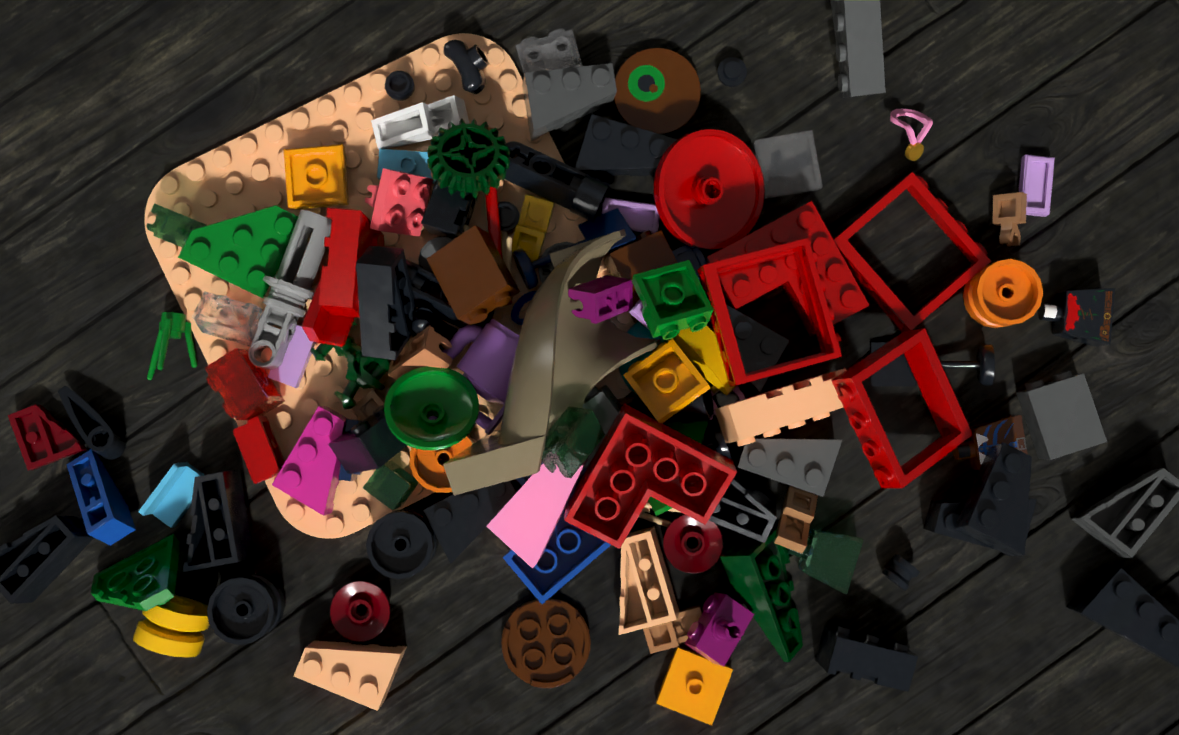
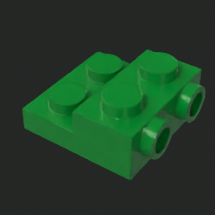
(672, 300)

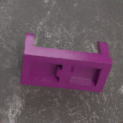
(603, 298)

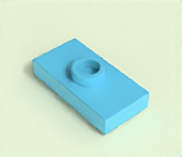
(404, 161)

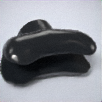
(469, 64)
(424, 317)

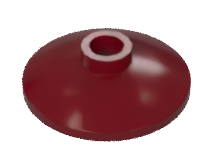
(696, 558)
(347, 618)

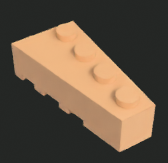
(779, 408)

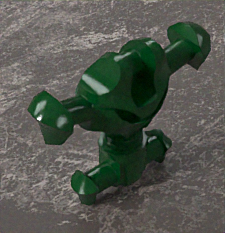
(361, 370)

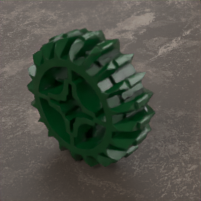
(451, 166)

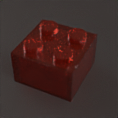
(243, 386)

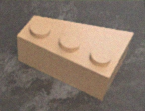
(645, 584)
(351, 670)

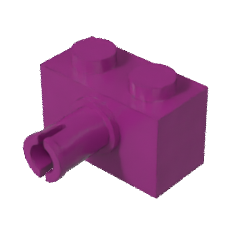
(718, 628)

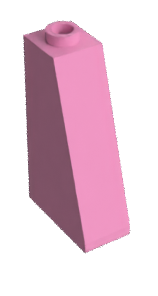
(533, 513)

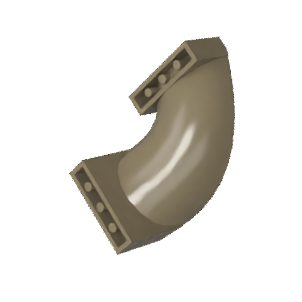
(551, 369)

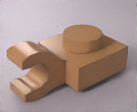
(1008, 212)

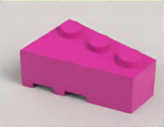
(312, 466)

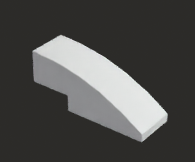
(418, 122)

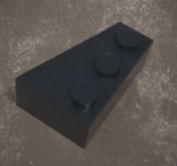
(757, 345)
(367, 444)

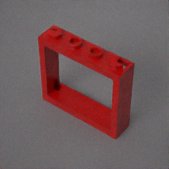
(875, 285)
(814, 289)
(937, 395)

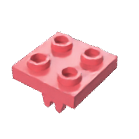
(399, 202)

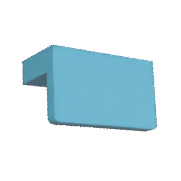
(172, 495)

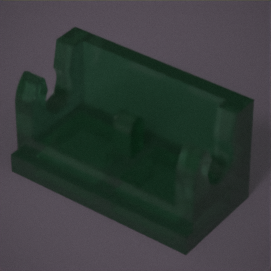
(172, 225)
(571, 440)

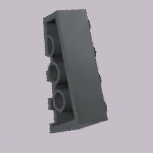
(859, 47)

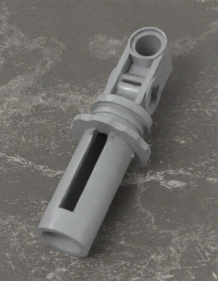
(289, 295)

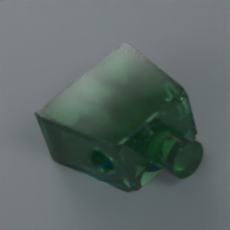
(830, 557)

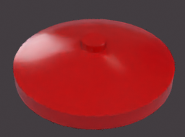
(709, 189)

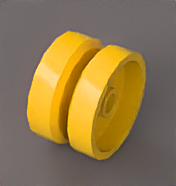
(173, 628)

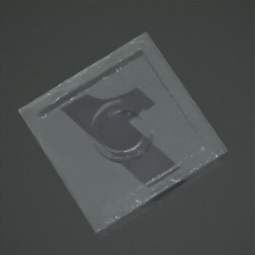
(788, 164)

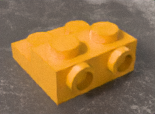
(666, 381)

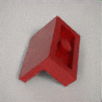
(324, 327)
(259, 448)

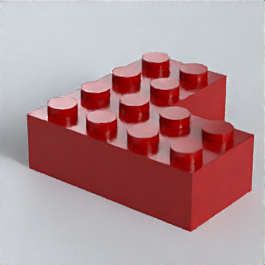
(756, 280)
(644, 461)

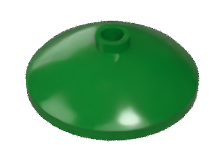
(426, 394)

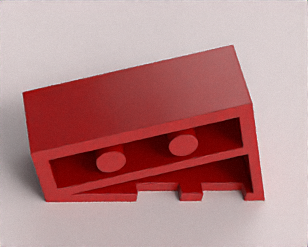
(347, 243)

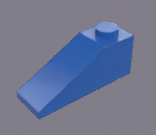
(99, 500)

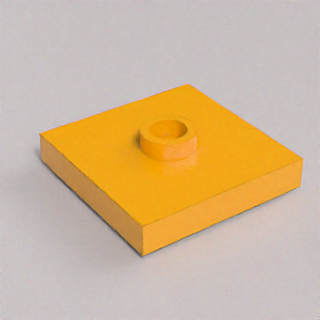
(316, 177)
(694, 685)

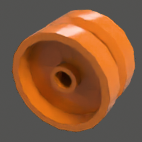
(1003, 294)
(428, 465)

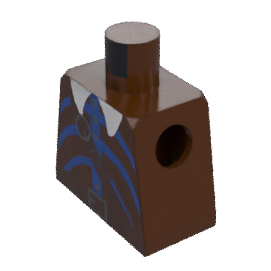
(1001, 430)

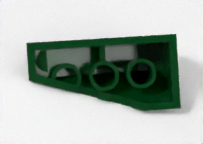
(762, 583)

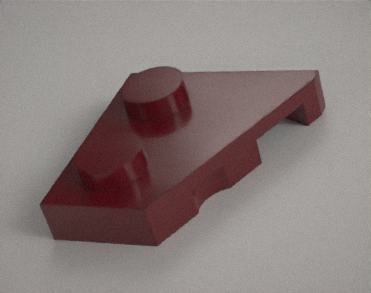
(42, 437)

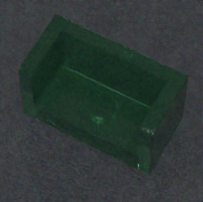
(391, 485)

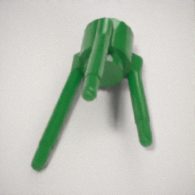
(171, 326)

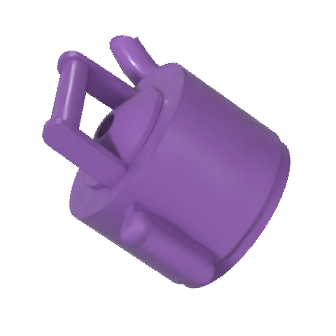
(486, 363)

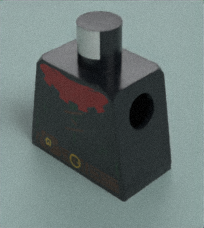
(1081, 315)

